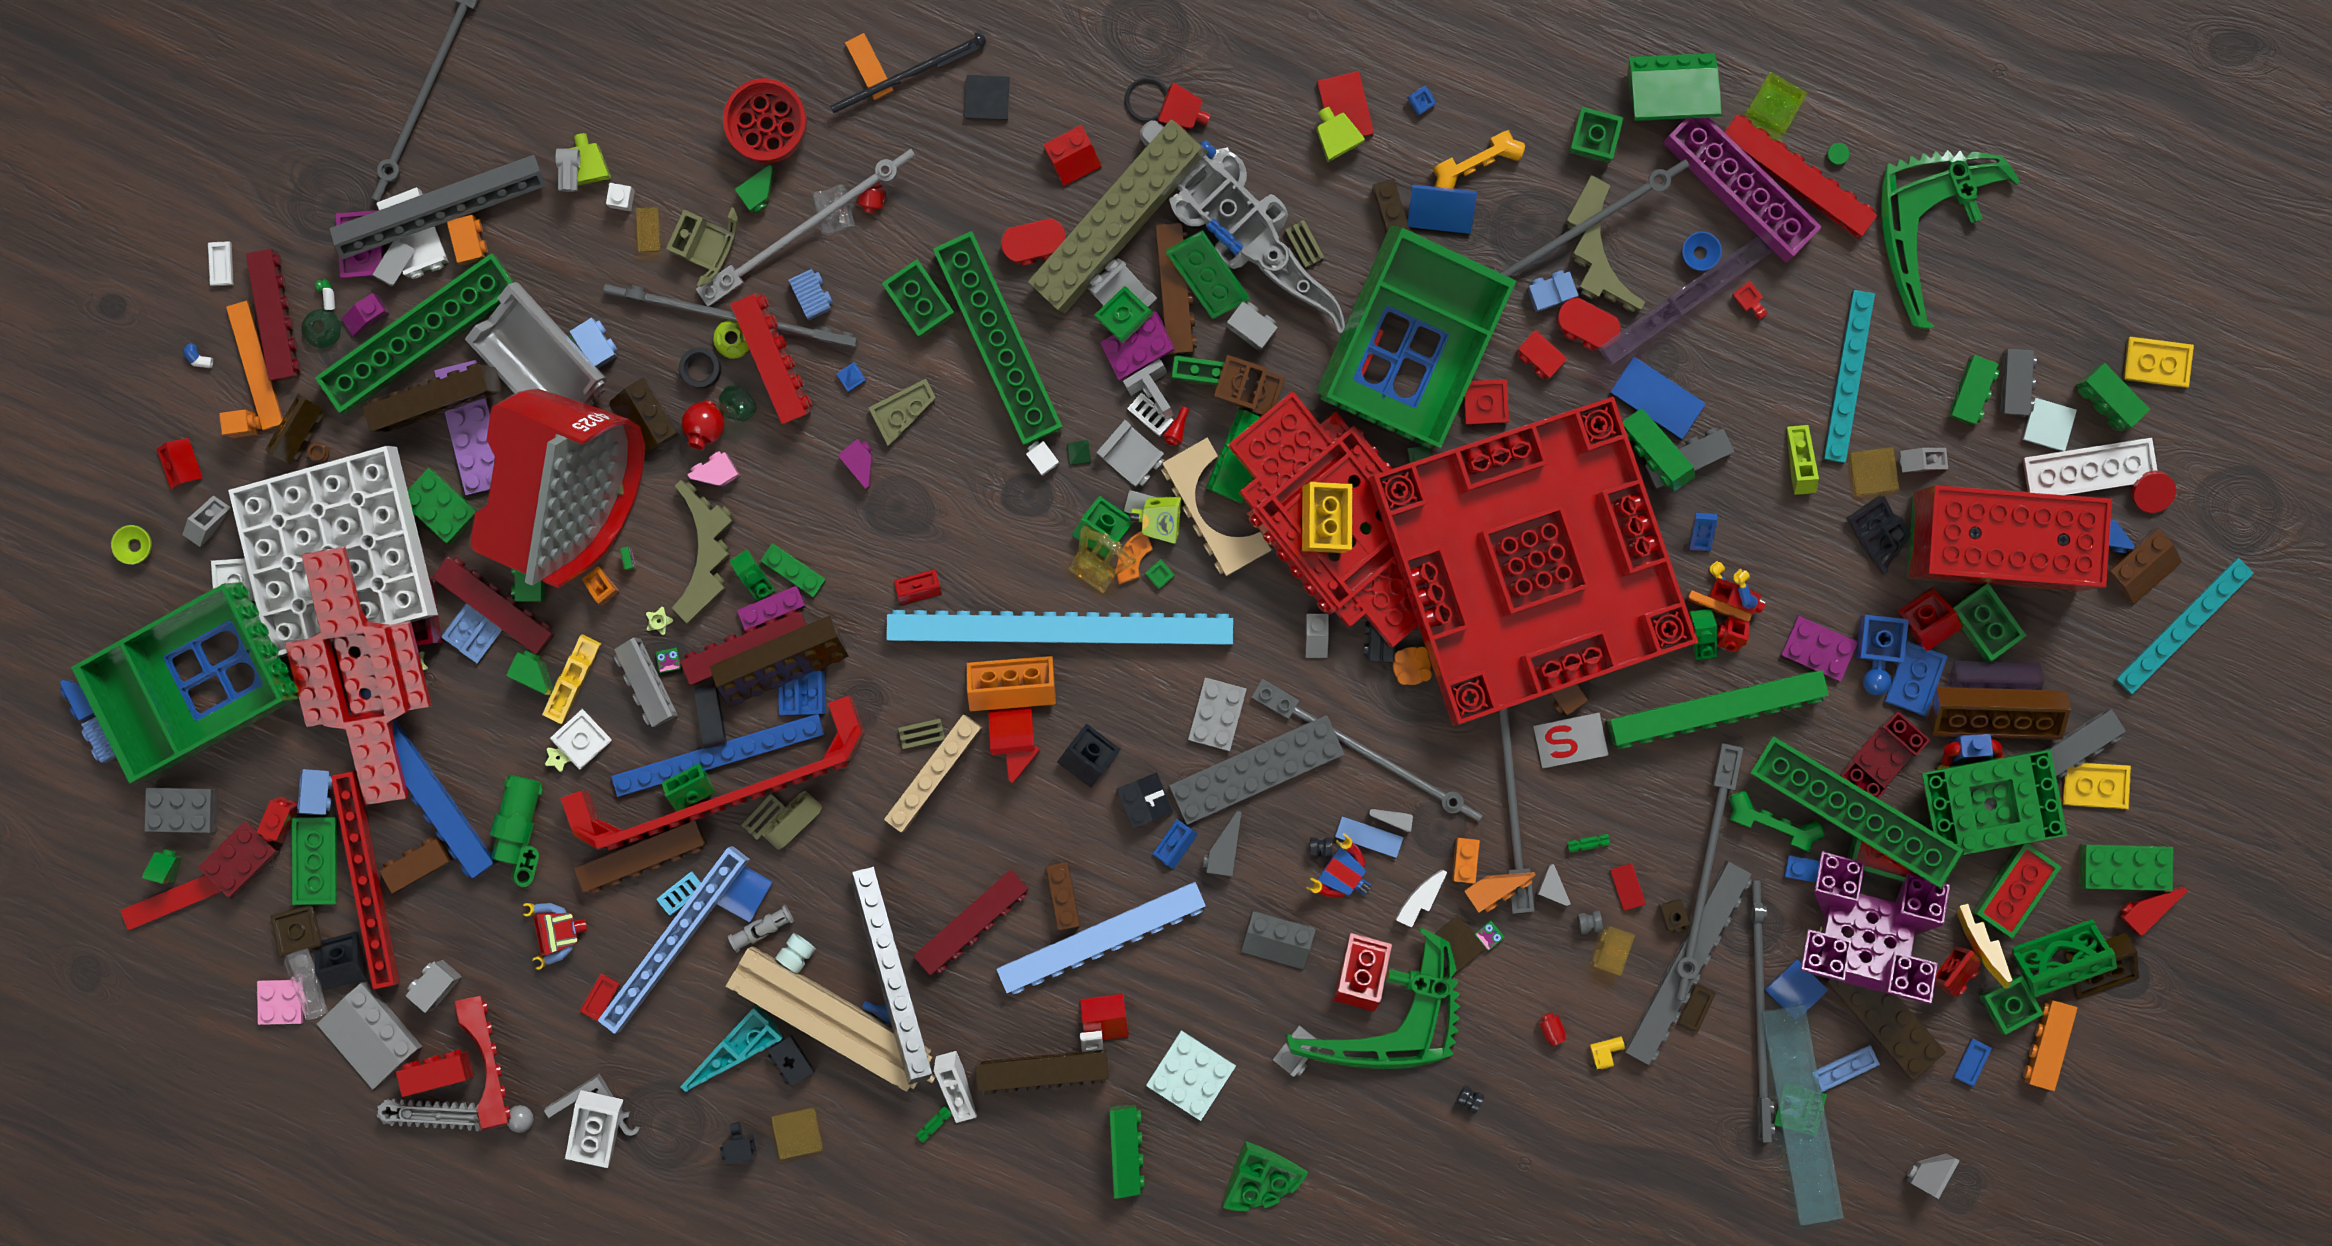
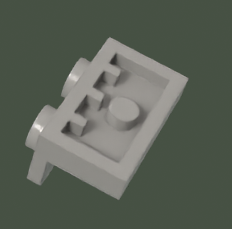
(1293, 1063)

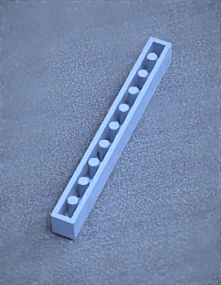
(1101, 937)
(673, 939)

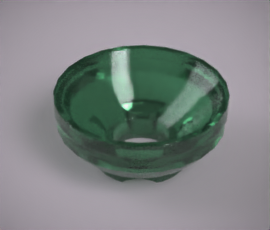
(331, 331)
(740, 401)

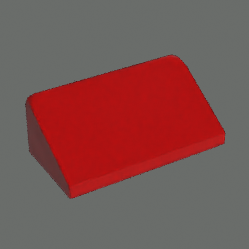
(918, 587)
(1627, 886)

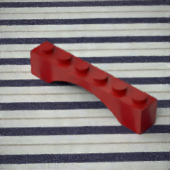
(471, 1018)

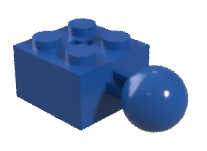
(1869, 647)

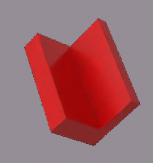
(179, 462)

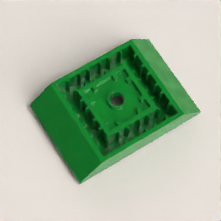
(2024, 798)

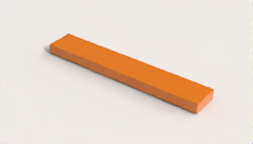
(254, 364)

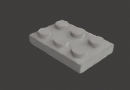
(1217, 714)

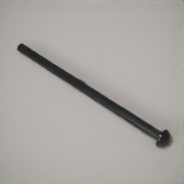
(939, 60)

